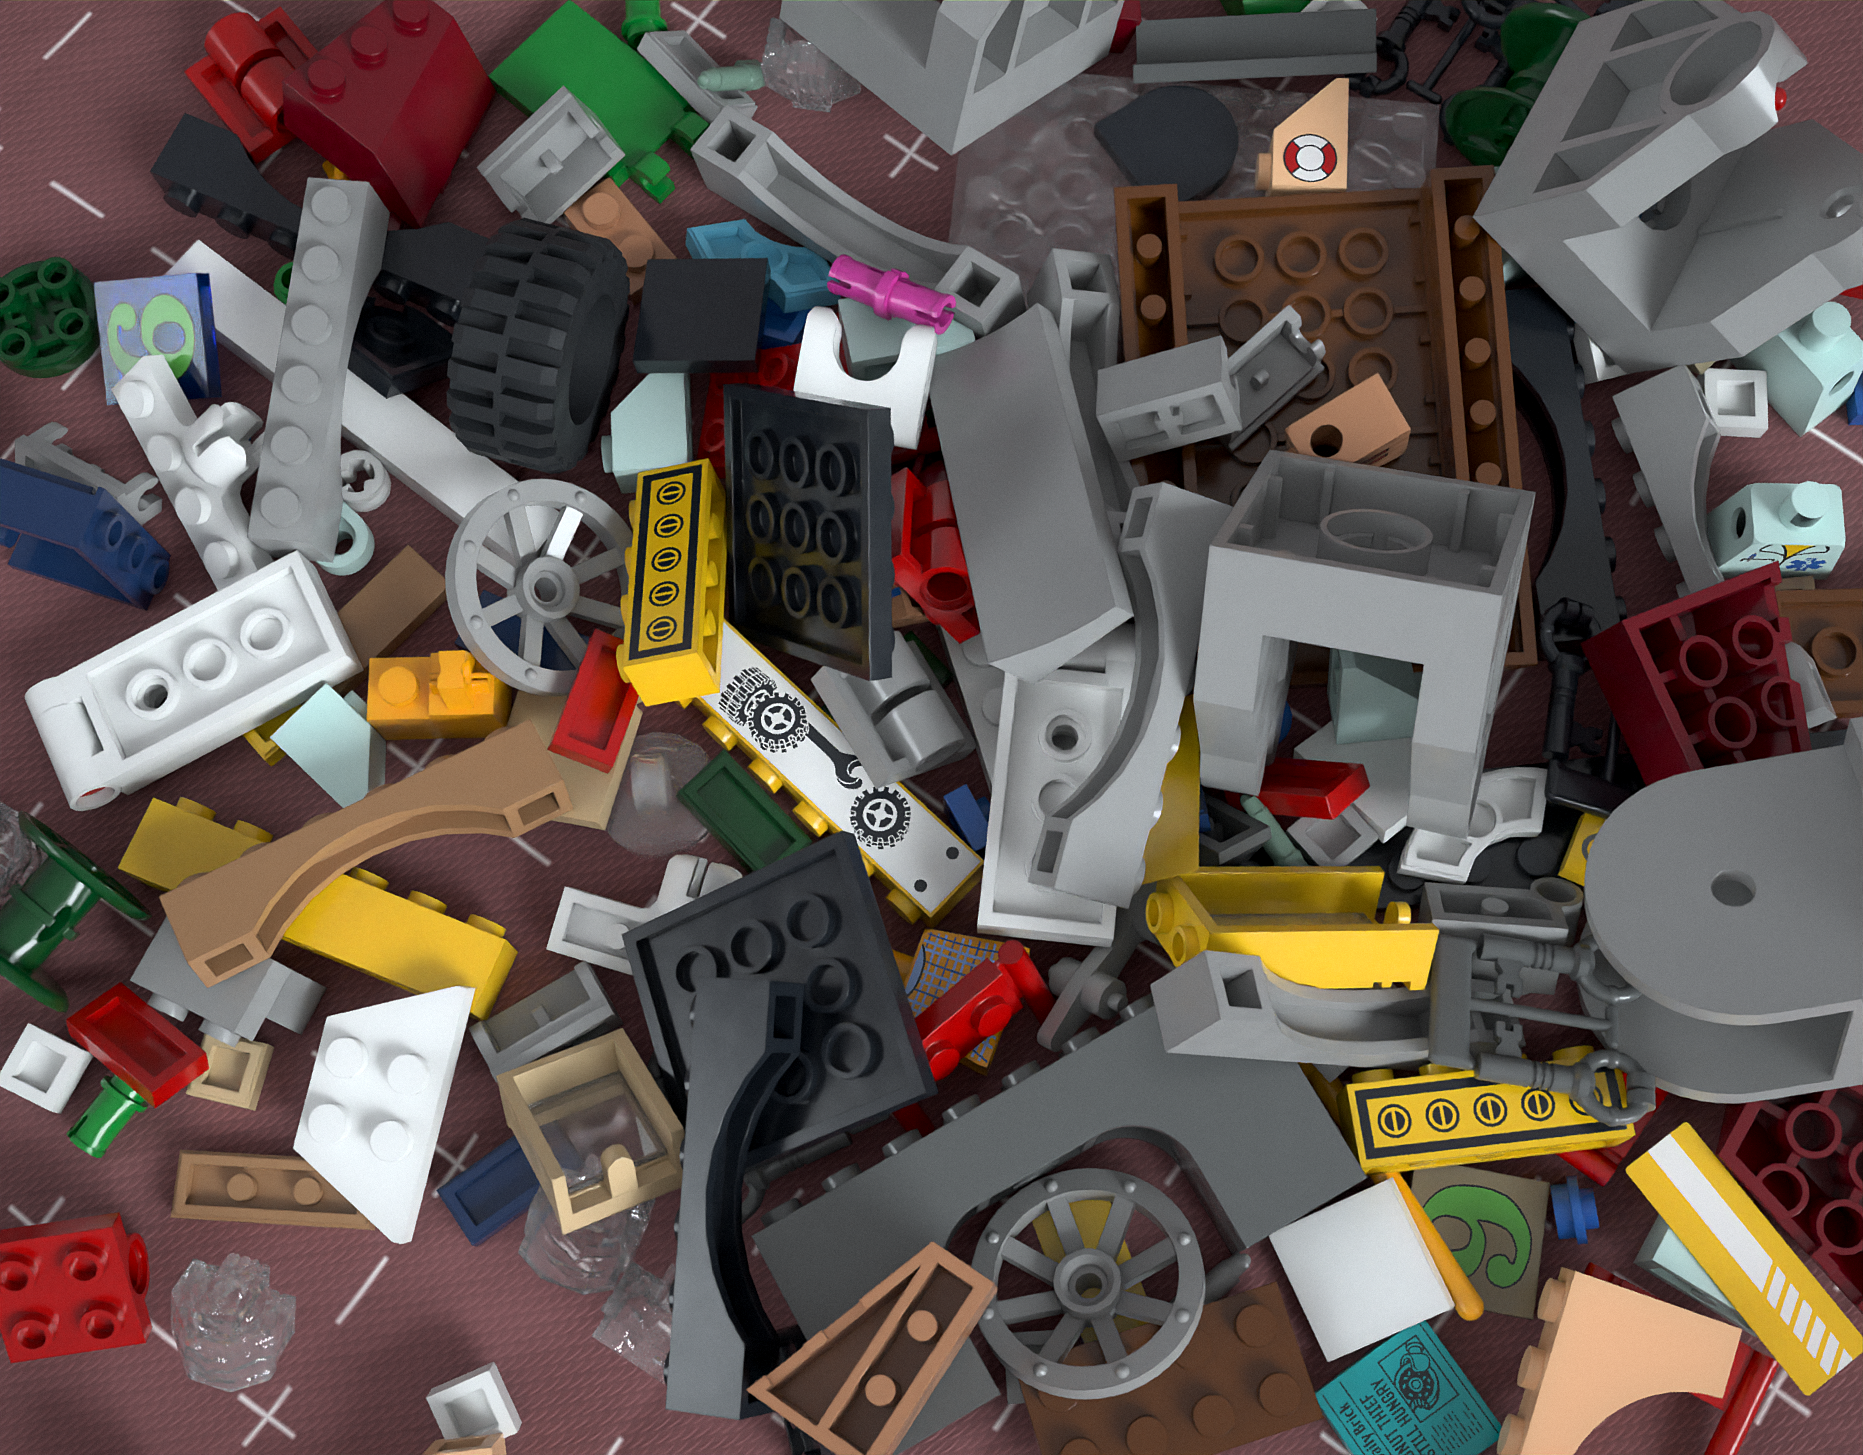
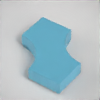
(797, 273)

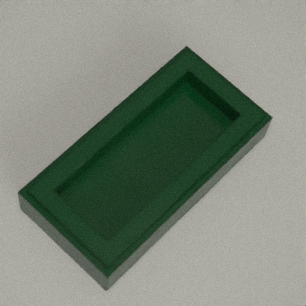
(741, 814)

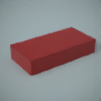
(595, 708)
(1308, 787)
(137, 1044)

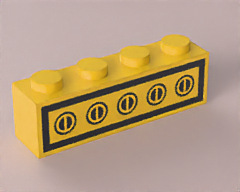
(675, 584)
(1460, 1120)

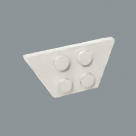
(382, 1102)

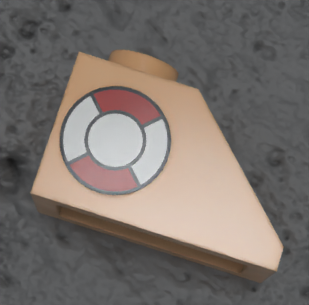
(1309, 147)

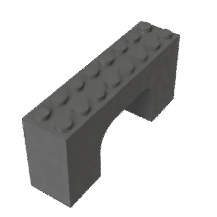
(1236, 1128)

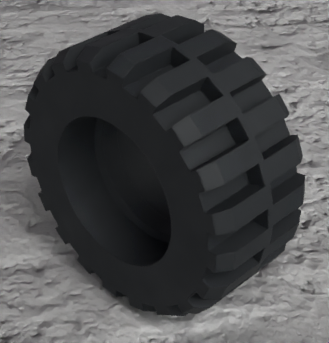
(538, 345)

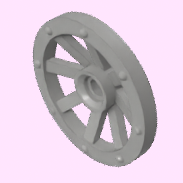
(548, 573)
(1087, 1269)

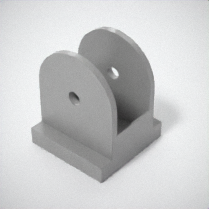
(1738, 925)

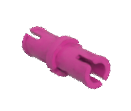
(891, 293)

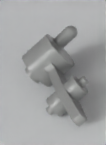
(1093, 984)

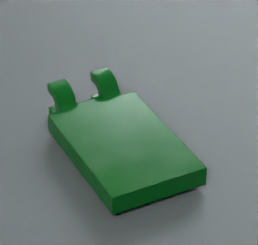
(613, 82)

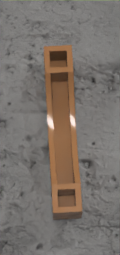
(244, 908)

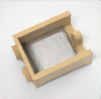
(594, 1129)

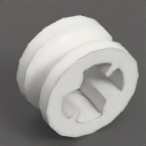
(375, 490)

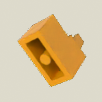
(435, 697)

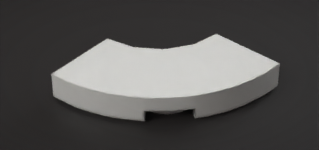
(1506, 806)

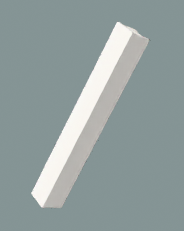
(393, 429)

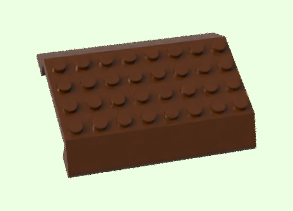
(1387, 286)

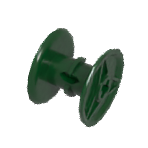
(1489, 118)
(49, 909)

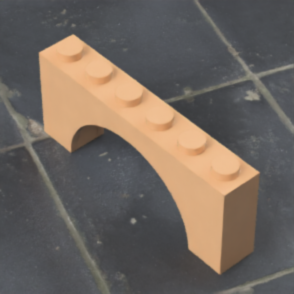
(1604, 1353)

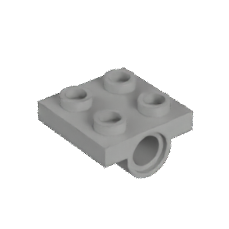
(896, 722)

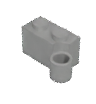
(1541, 915)
(233, 1005)

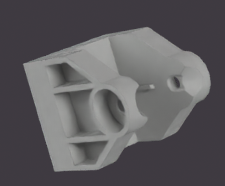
(958, 62)
(1674, 120)
(1367, 568)

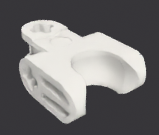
(901, 389)

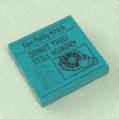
(1407, 1401)

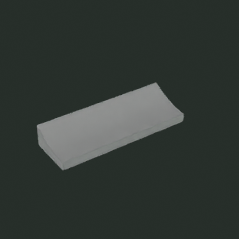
(1027, 498)

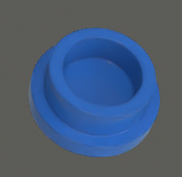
(1574, 1210)

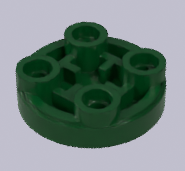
(47, 319)

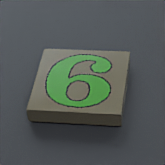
(1490, 1228)

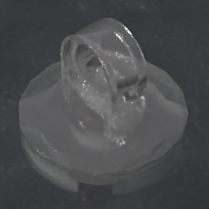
(645, 811)

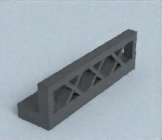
(1256, 46)

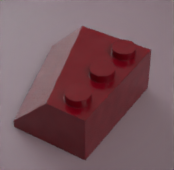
(393, 103)
(1704, 679)
(1807, 1171)

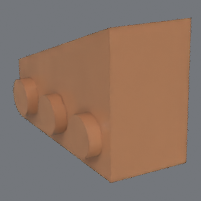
(883, 1358)

